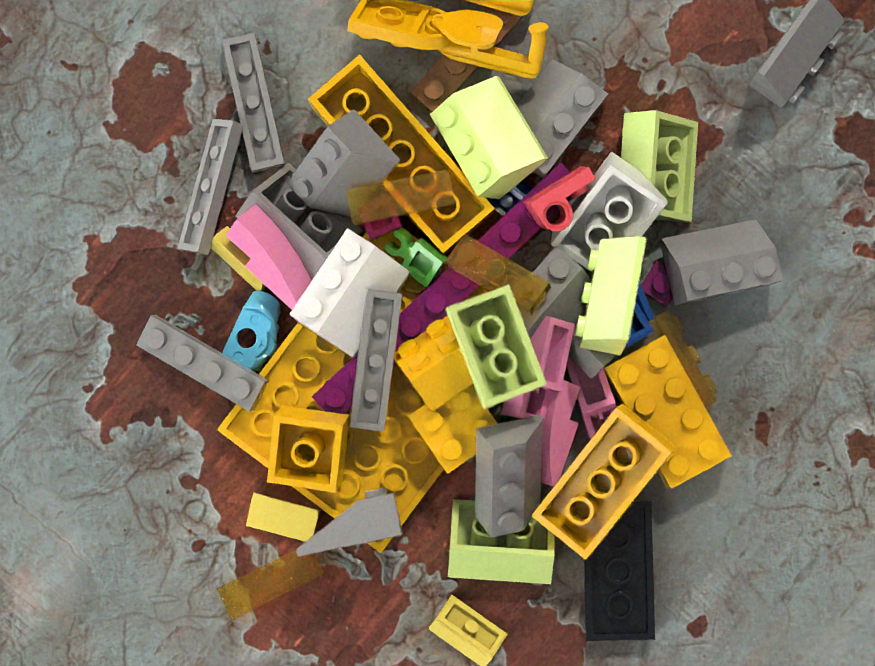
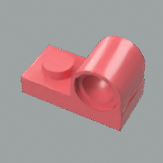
(555, 194)

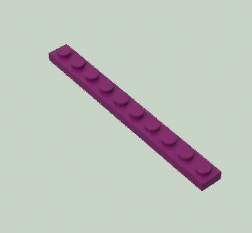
(447, 290)

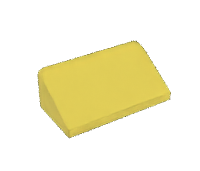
(235, 258)
(282, 517)
(468, 631)

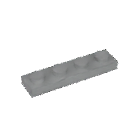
(253, 102)
(210, 186)
(375, 360)
(202, 363)

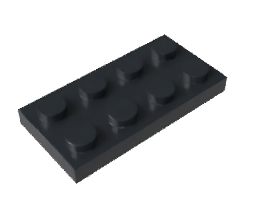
(622, 580)

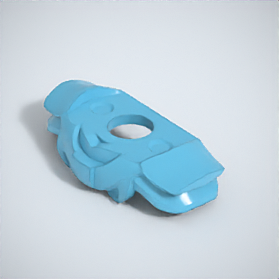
(261, 316)

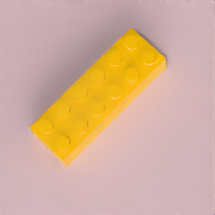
(419, 154)

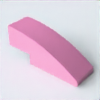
(271, 255)
(552, 347)
(594, 397)
(558, 432)

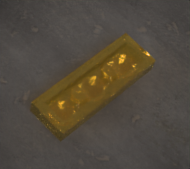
(400, 197)
(496, 271)
(687, 356)
(269, 582)

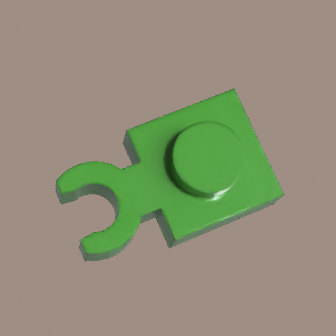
(420, 257)

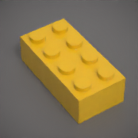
(662, 395)
(604, 481)

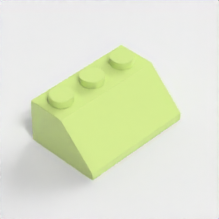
(489, 137)
(666, 155)
(610, 294)
(496, 346)
(512, 557)

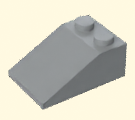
(363, 522)

